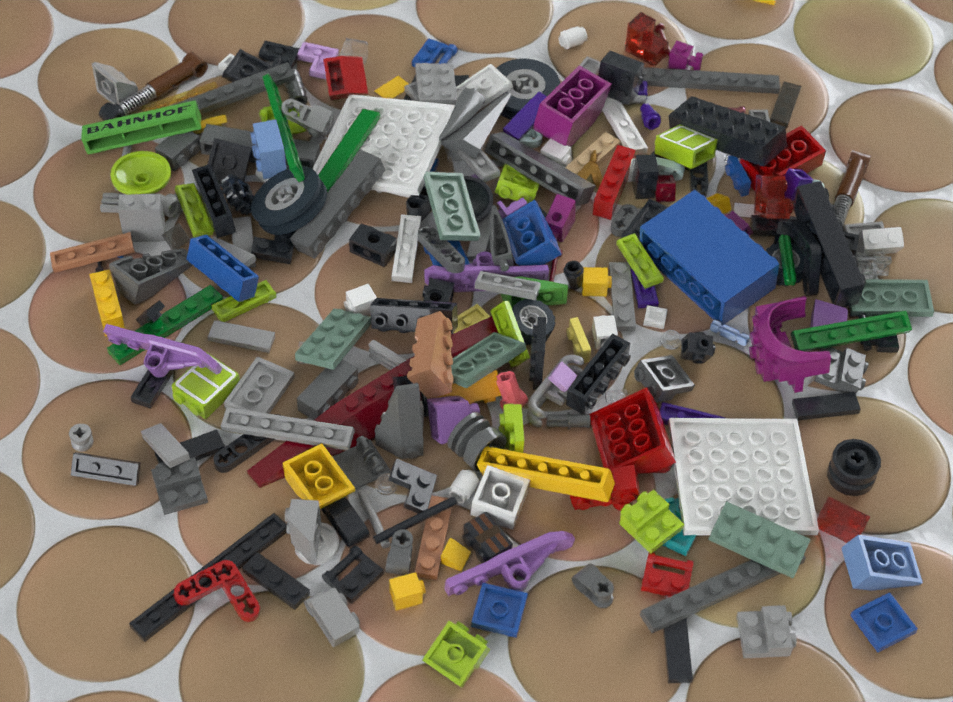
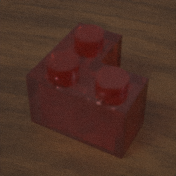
(643, 42)
(770, 197)

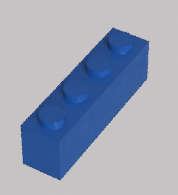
(222, 268)

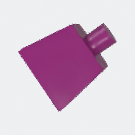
(561, 216)

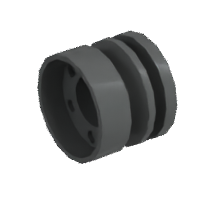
(472, 436)

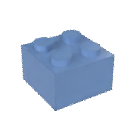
(268, 148)

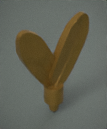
(592, 169)

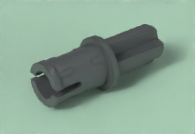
(568, 420)

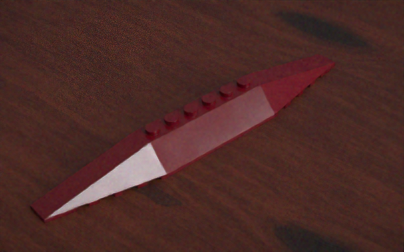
(361, 408)

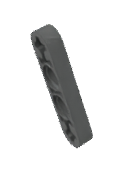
(441, 250)

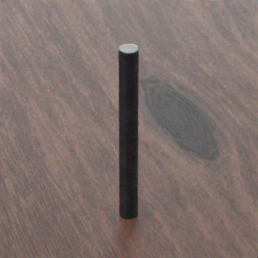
(416, 519)

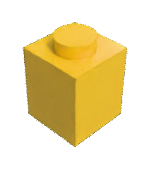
(595, 281)
(406, 591)

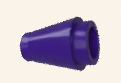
(650, 117)

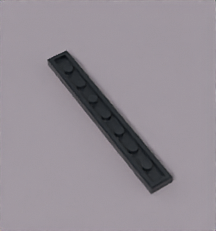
(240, 552)

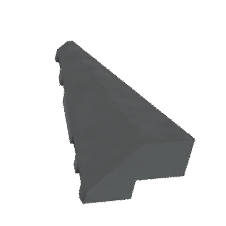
(475, 132)

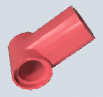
(510, 390)

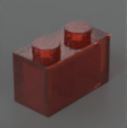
(842, 520)

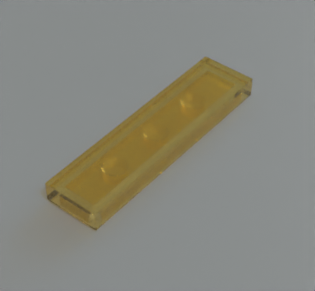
(179, 97)

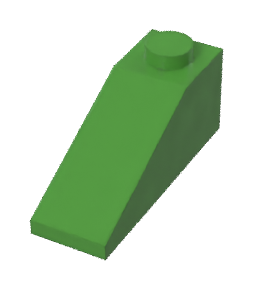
(549, 293)

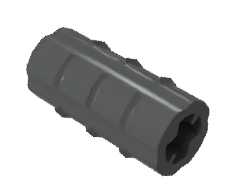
(296, 89)

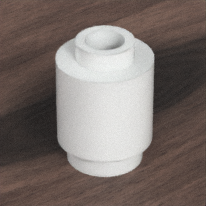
(572, 37)
(464, 485)

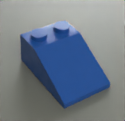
(530, 236)

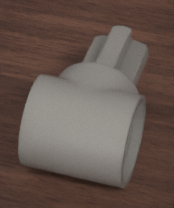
(170, 205)

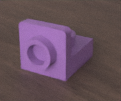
(514, 206)

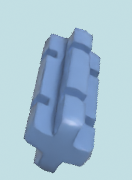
(729, 332)

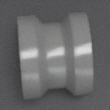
(85, 441)

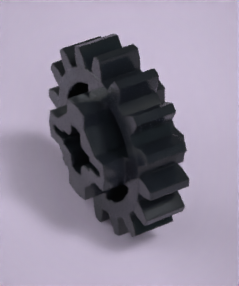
(237, 193)

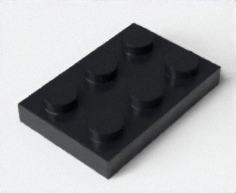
(537, 352)

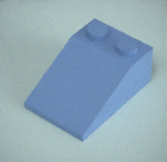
(880, 563)

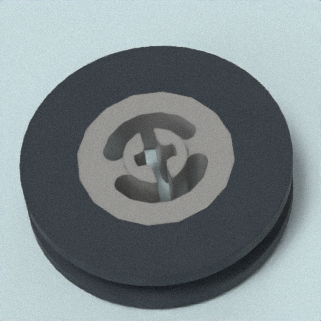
(527, 78)
(285, 204)

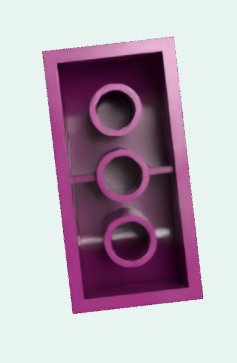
(572, 107)

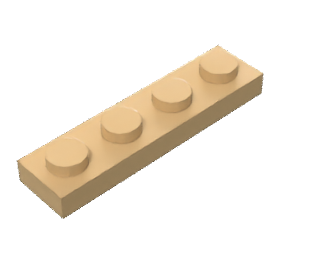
(604, 145)

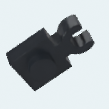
(151, 314)

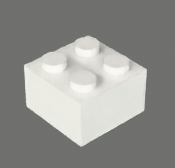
(500, 496)

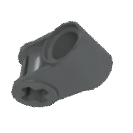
(400, 554)
(594, 586)

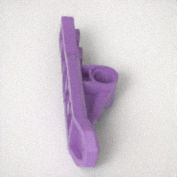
(466, 280)
(168, 352)
(519, 561)

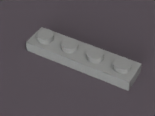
(622, 296)

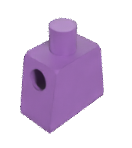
(827, 313)
(446, 414)

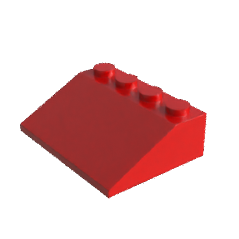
(632, 434)

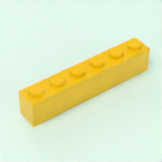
(551, 473)

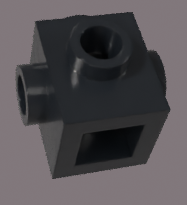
(697, 347)

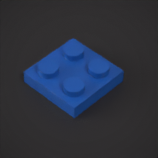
(499, 610)
(883, 622)

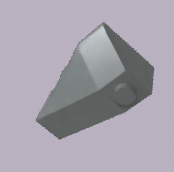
(145, 276)

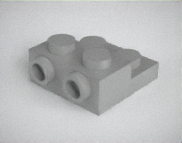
(766, 632)

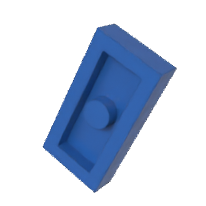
(738, 175)

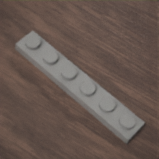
(287, 428)

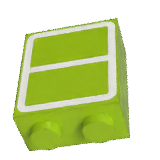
(685, 146)
(204, 390)

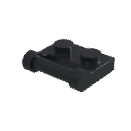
(358, 579)

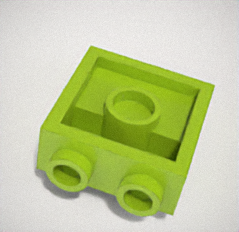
(515, 185)
(512, 427)
(650, 521)
(457, 653)

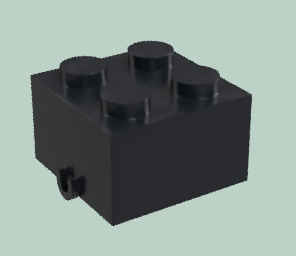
(623, 75)

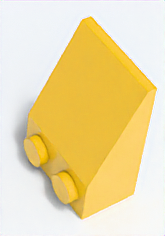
(317, 476)

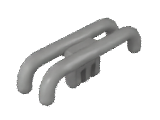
(549, 391)

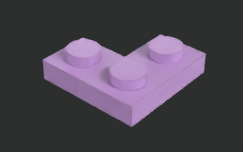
(315, 54)

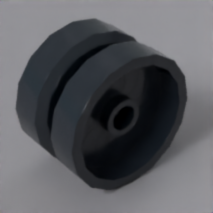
(853, 467)

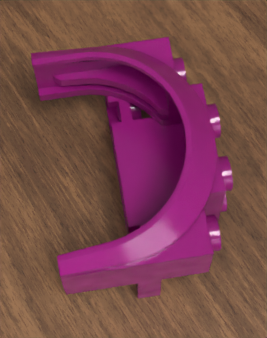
(773, 350)

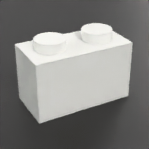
(880, 240)

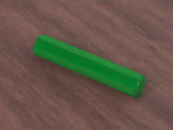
(787, 260)

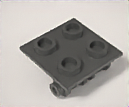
(362, 463)

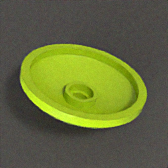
(140, 173)

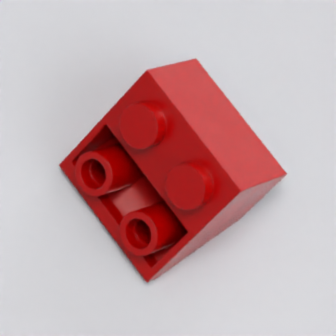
(345, 76)

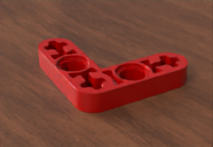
(226, 583)

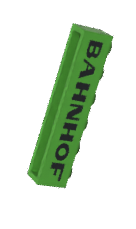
(141, 127)

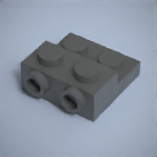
(845, 371)
(663, 377)
(179, 486)

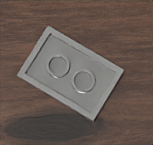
(436, 83)
(260, 387)

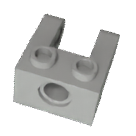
(314, 119)

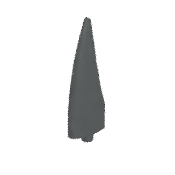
(466, 107)
(499, 241)

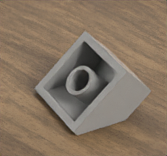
(112, 83)
(304, 527)

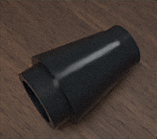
(573, 272)

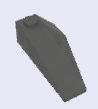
(402, 424)

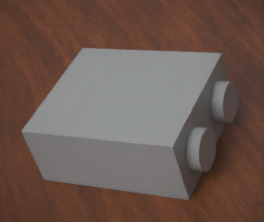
(142, 217)

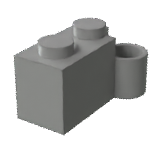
(333, 616)

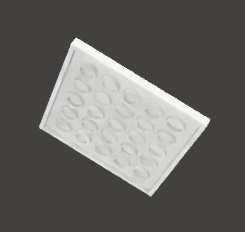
(402, 138)
(744, 463)

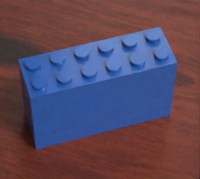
(709, 257)

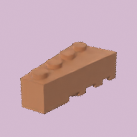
(432, 356)

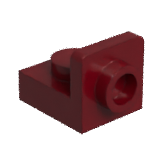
(665, 189)

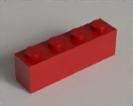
(613, 182)

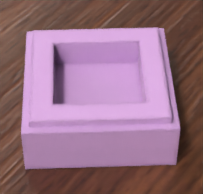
(562, 376)

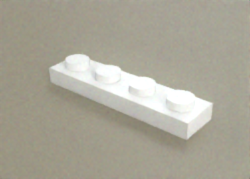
(623, 126)
(406, 249)

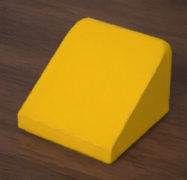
(720, 201)
(455, 555)

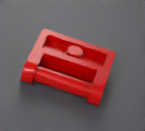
(663, 581)

